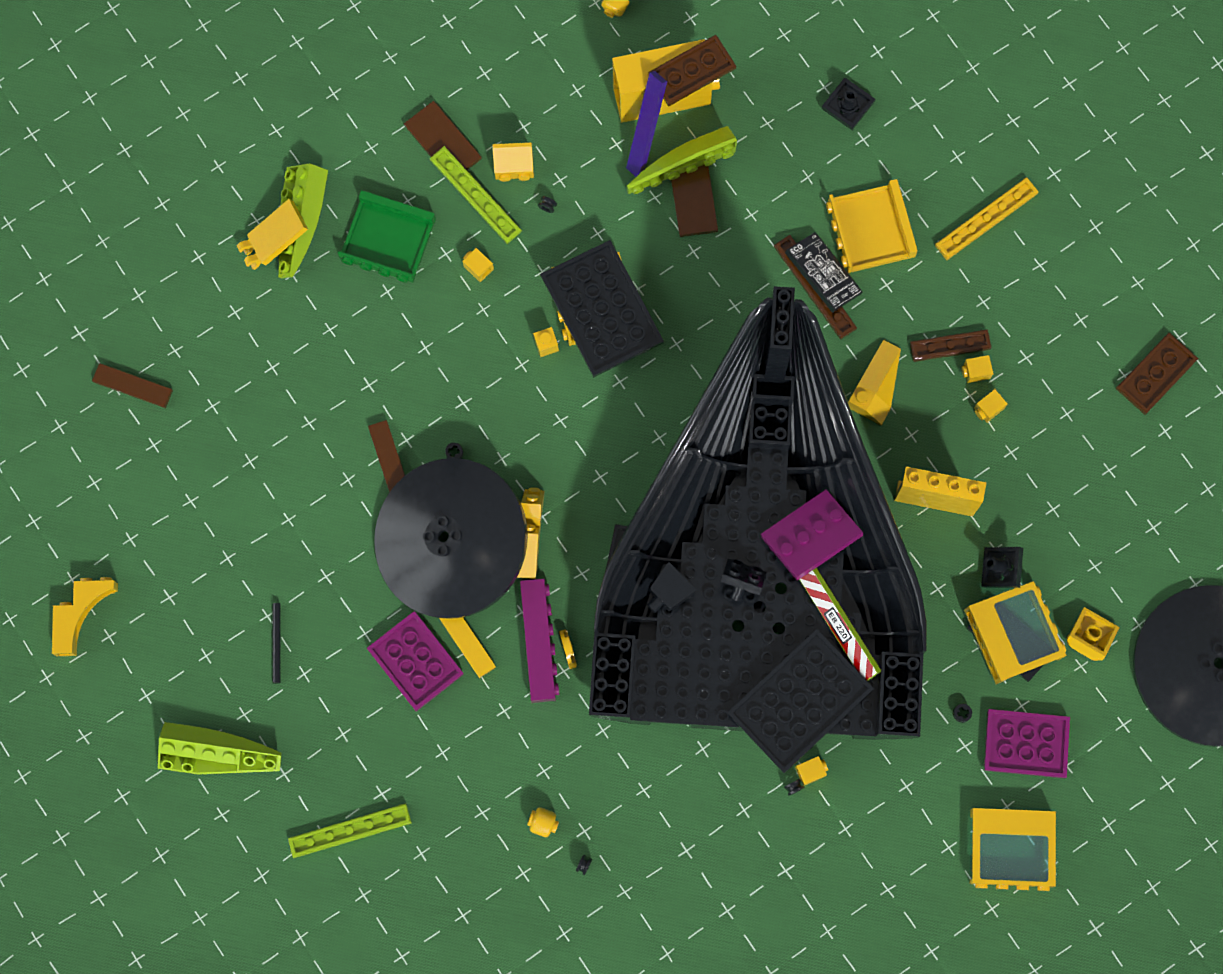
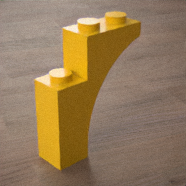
(532, 505)
(69, 617)

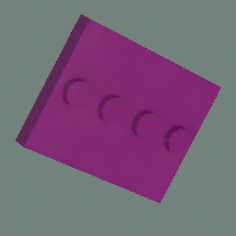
(811, 534)
(415, 661)
(1027, 743)

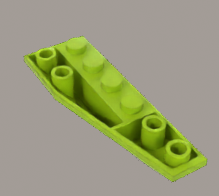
(687, 158)
(305, 187)
(212, 752)

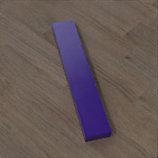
(646, 123)

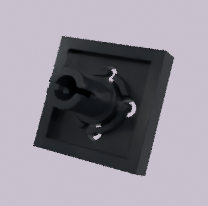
(852, 98)
(995, 567)
(743, 578)

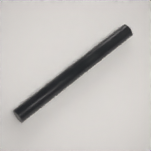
(276, 643)

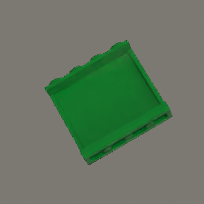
(387, 237)

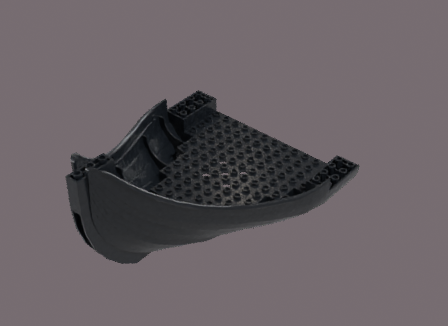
(750, 455)

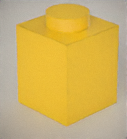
(477, 264)
(546, 342)
(977, 369)
(990, 406)
(811, 770)

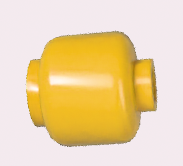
(614, 7)
(542, 822)

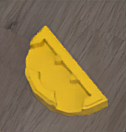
(568, 649)

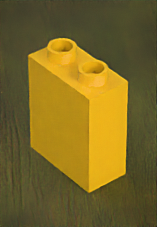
(631, 78)

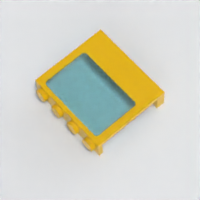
(1015, 632)
(1013, 848)

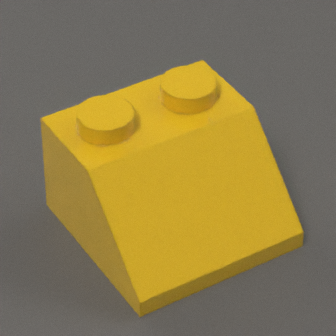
(513, 161)

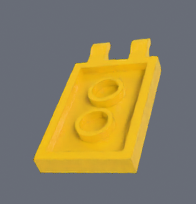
(273, 235)

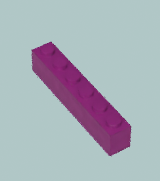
(538, 642)

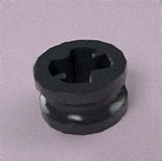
(547, 204)
(450, 447)
(959, 718)
(794, 787)
(584, 864)

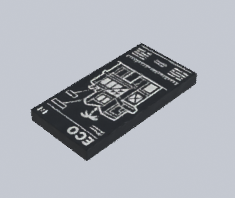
(823, 272)

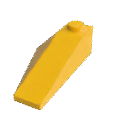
(876, 388)

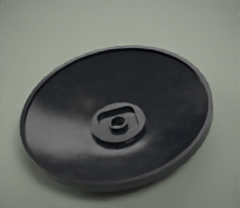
(483, 543)
(1177, 664)

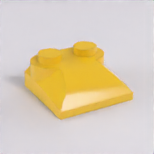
(1092, 635)

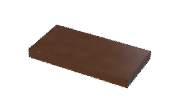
(694, 69)
(435, 130)
(694, 203)
(1156, 373)

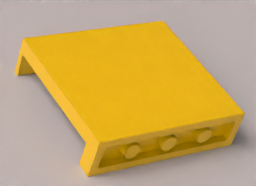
(872, 227)
(940, 491)

